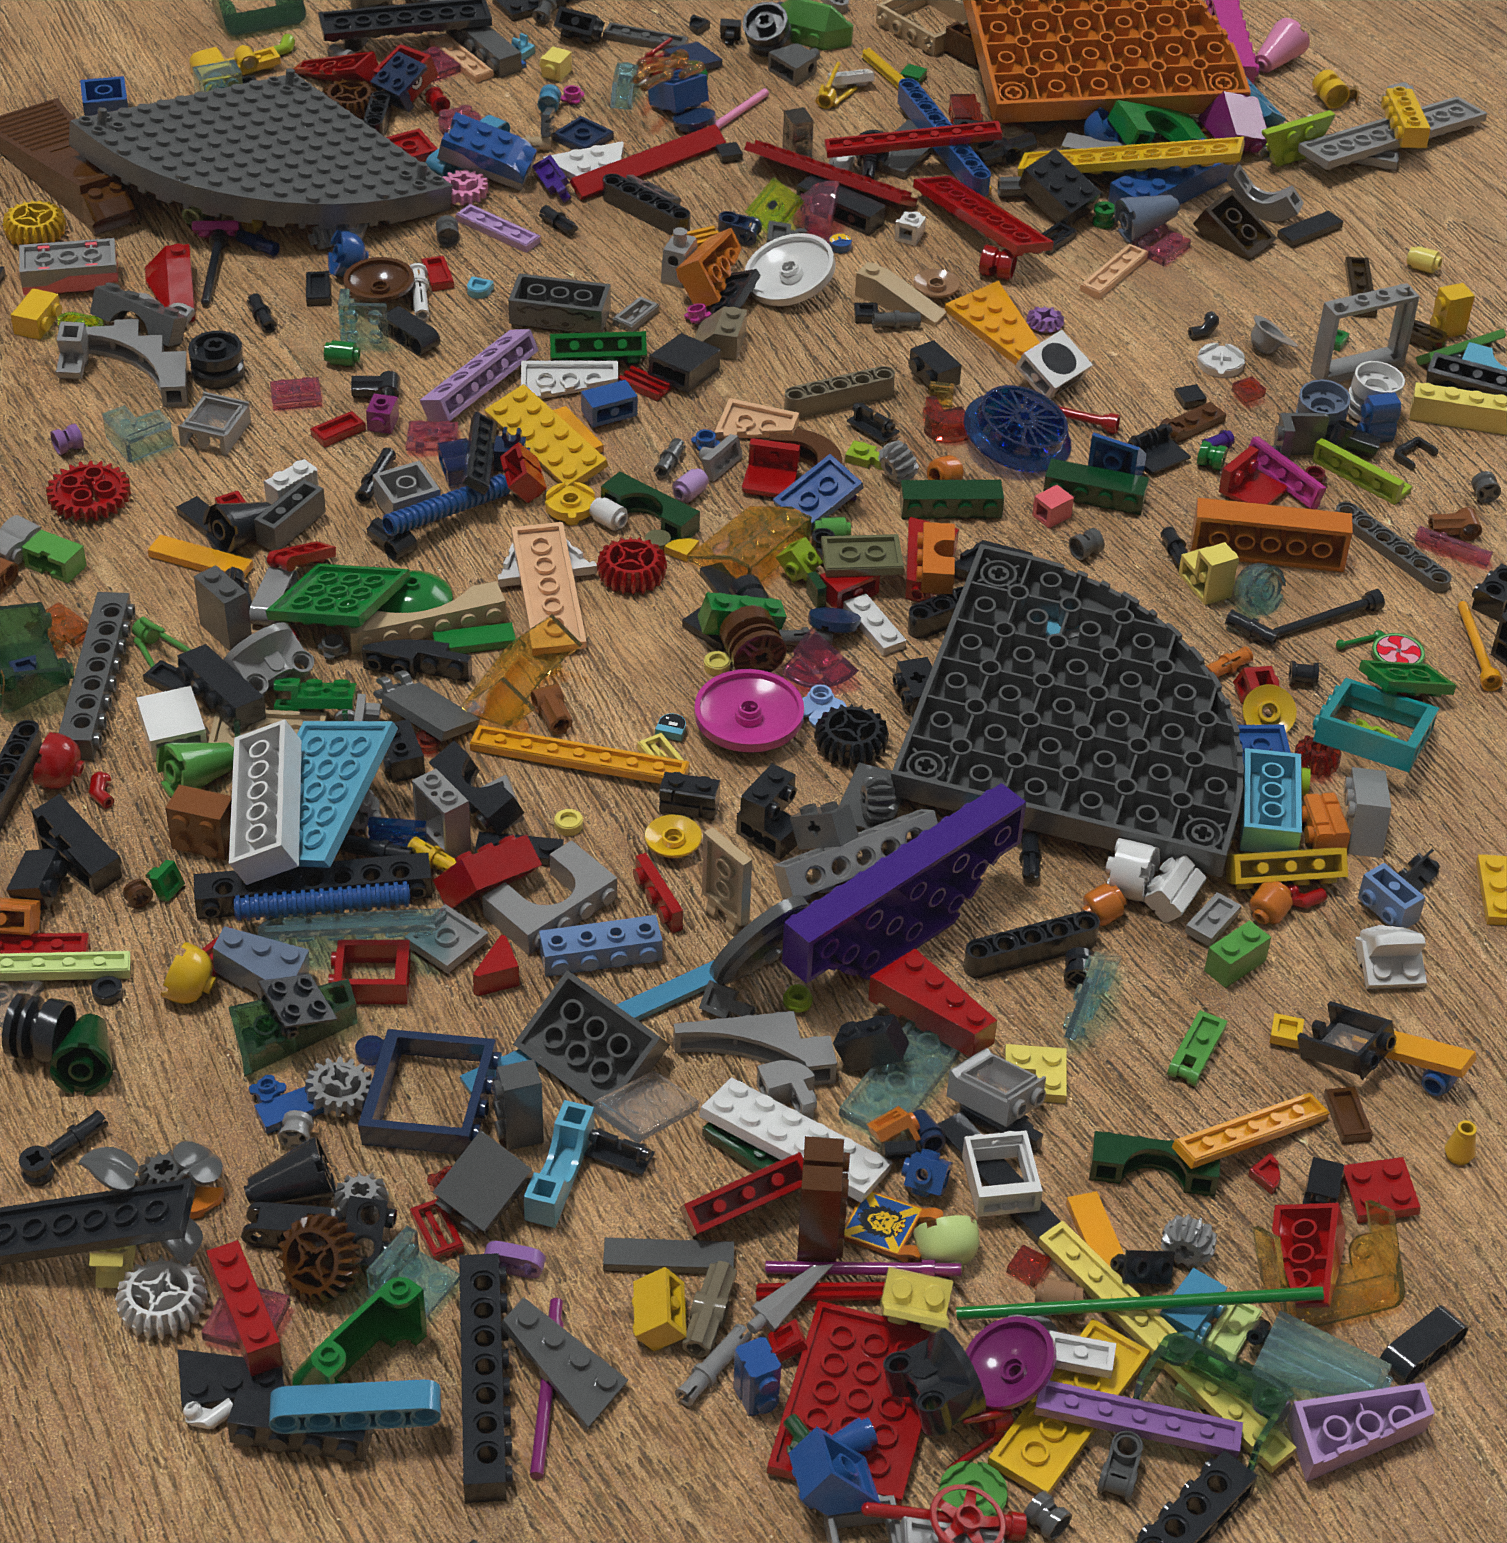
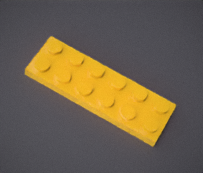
(555, 443)
(1042, 1448)

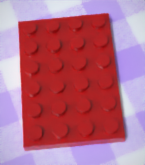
(844, 1380)

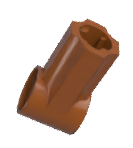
(1462, 523)
(550, 703)

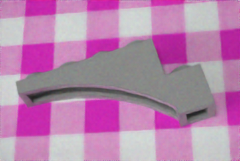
(759, 1038)

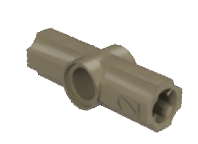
(709, 1309)

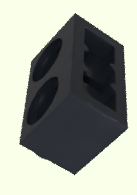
(1491, 595)
(378, 1232)

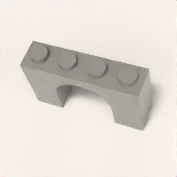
(579, 872)

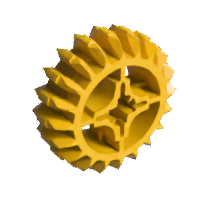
(34, 223)

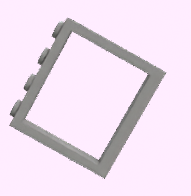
(1395, 353)

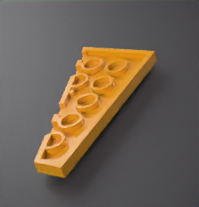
(995, 320)

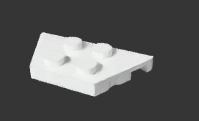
(584, 160)
(579, 566)

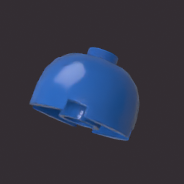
(1100, 128)
(346, 252)

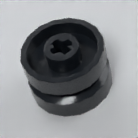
(767, 28)
(216, 360)

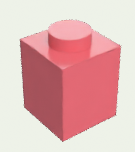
(1053, 506)

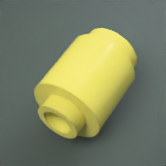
(1424, 259)

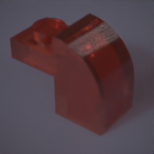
(943, 424)

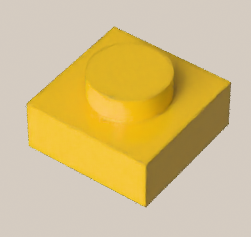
(1285, 1030)

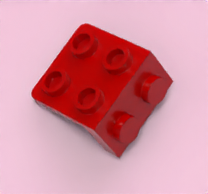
(770, 467)

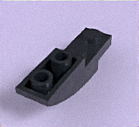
(416, 657)

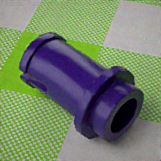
(1224, 438)

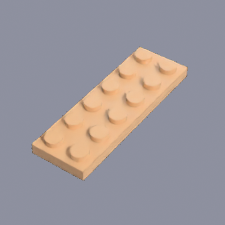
(547, 576)

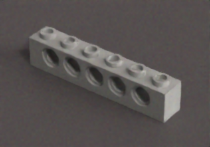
(793, 871)

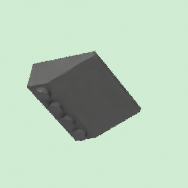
(589, 1040)

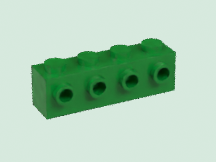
(599, 346)

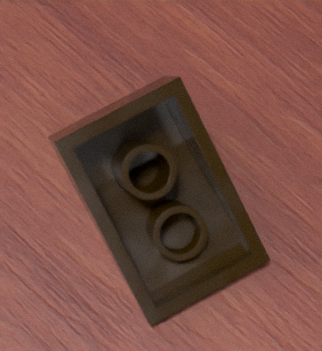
(1234, 227)

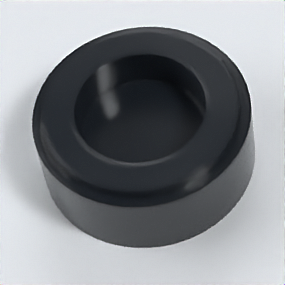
(107, 990)

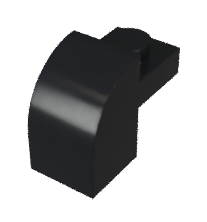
(1323, 1182)

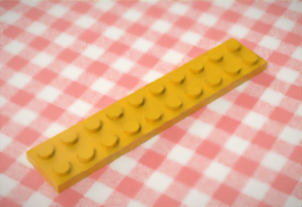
(1146, 156)

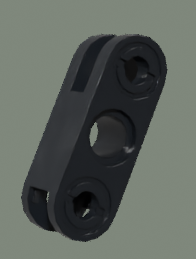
(275, 1220)

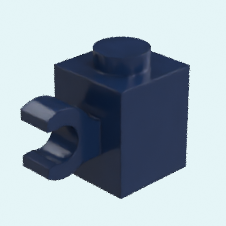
(504, 443)

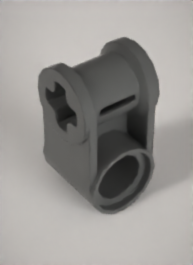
(1120, 1470)

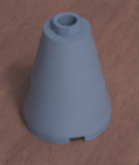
(1144, 214)

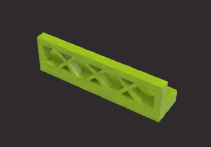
(1360, 472)

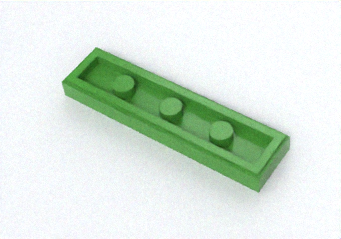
(1460, 347)

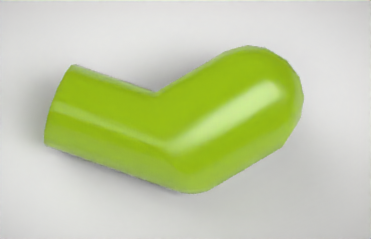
(286, 45)

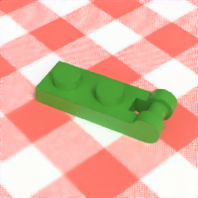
(1197, 1047)

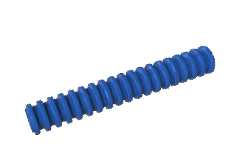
(442, 506)
(321, 901)

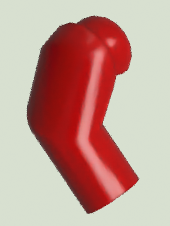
(97, 789)

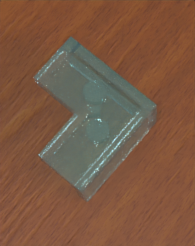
(139, 435)

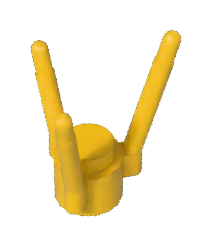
(827, 96)

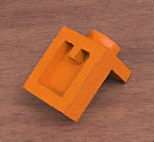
(890, 1125)

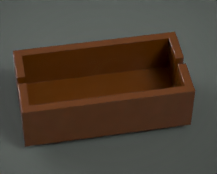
(823, 1200)

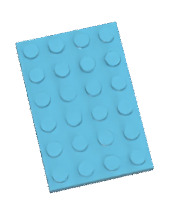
(335, 776)

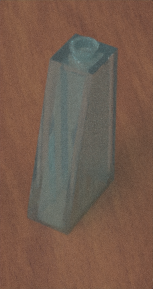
(1318, 1361)

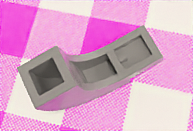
(1265, 205)

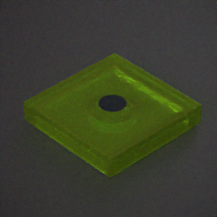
(774, 204)

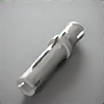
(704, 1374)

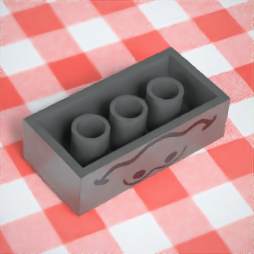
(559, 303)

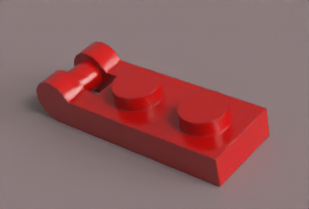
(300, 555)

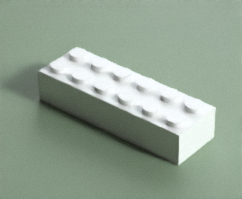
(265, 802)

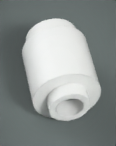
(608, 513)

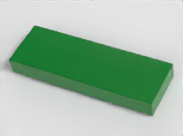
(477, 638)

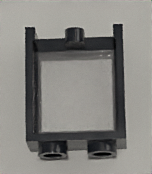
(1351, 1041)

